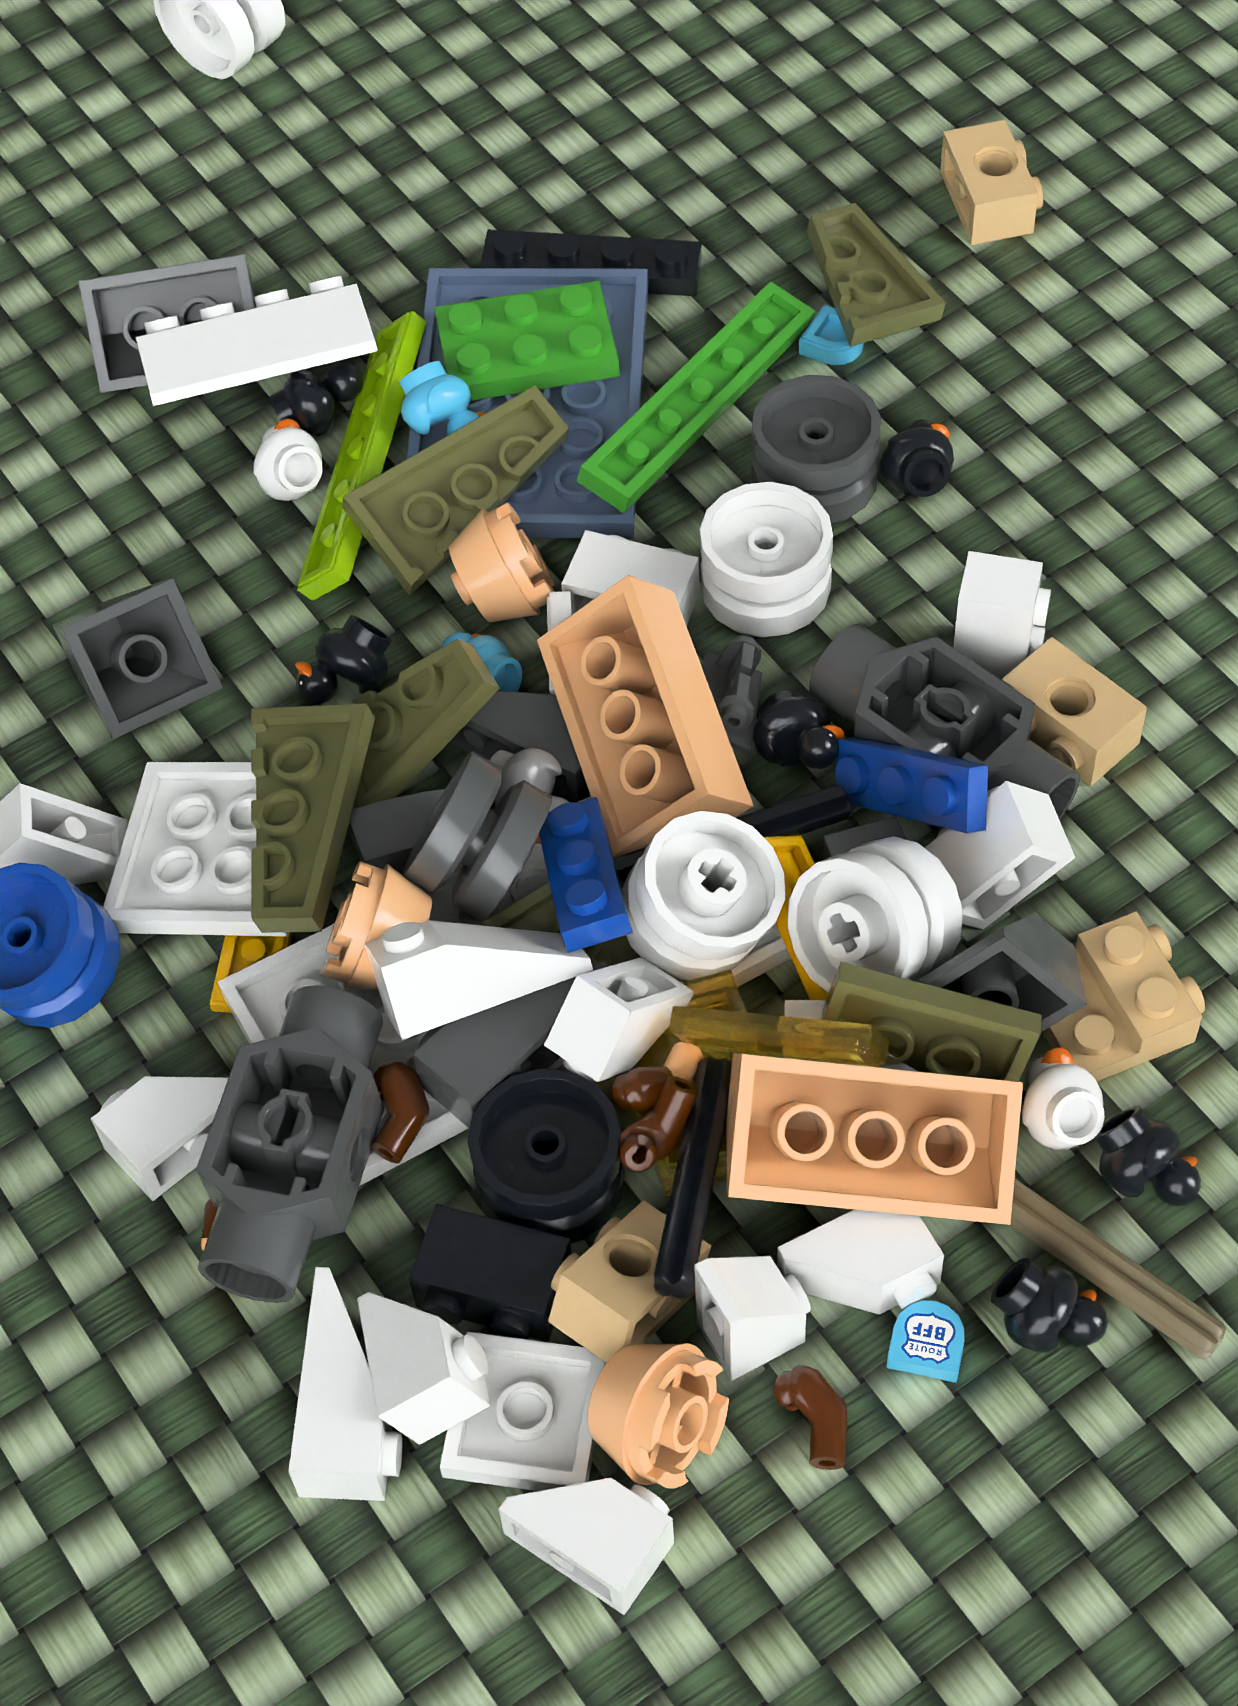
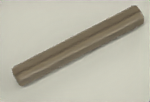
(1115, 1273)

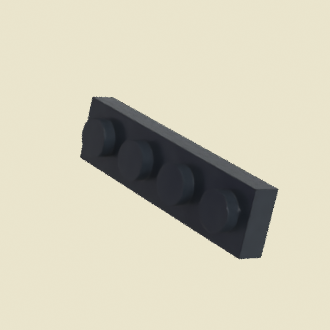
(670, 263)

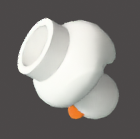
(288, 462)
(1062, 1102)

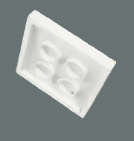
(188, 853)

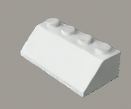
(254, 343)

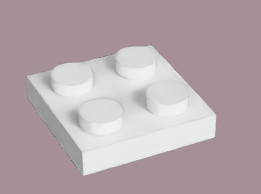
(536, 1421)

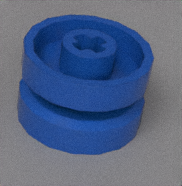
(53, 947)

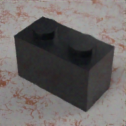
(488, 1273)

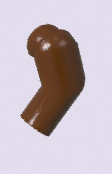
(407, 1109)
(658, 1130)
(825, 1409)

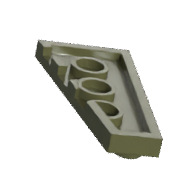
(432, 496)
(305, 794)

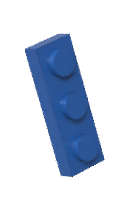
(913, 784)
(583, 875)

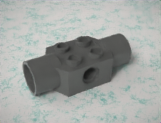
(938, 704)
(290, 1143)

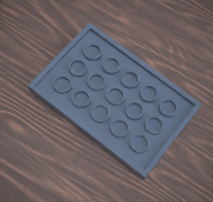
(551, 498)

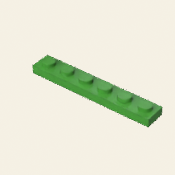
(695, 397)

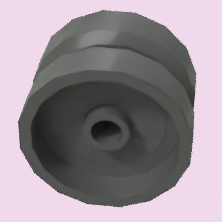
(819, 439)
(485, 840)

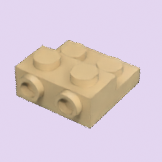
(1132, 999)

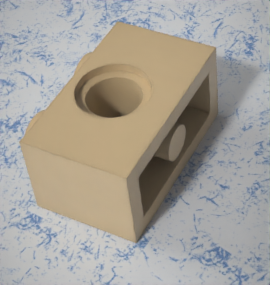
(990, 182)
(1077, 710)
(609, 1291)

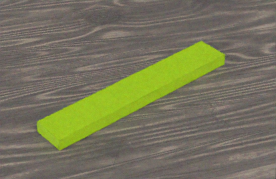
(361, 454)

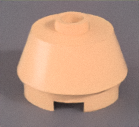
(499, 567)
(370, 910)
(657, 1410)

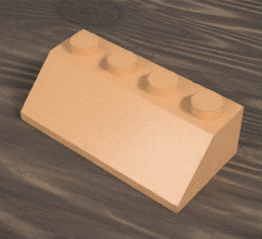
(641, 713)
(872, 1138)

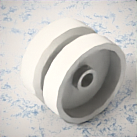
(220, 34)
(766, 559)
(703, 895)
(875, 909)

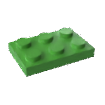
(528, 340)

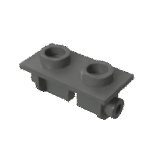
(736, 688)

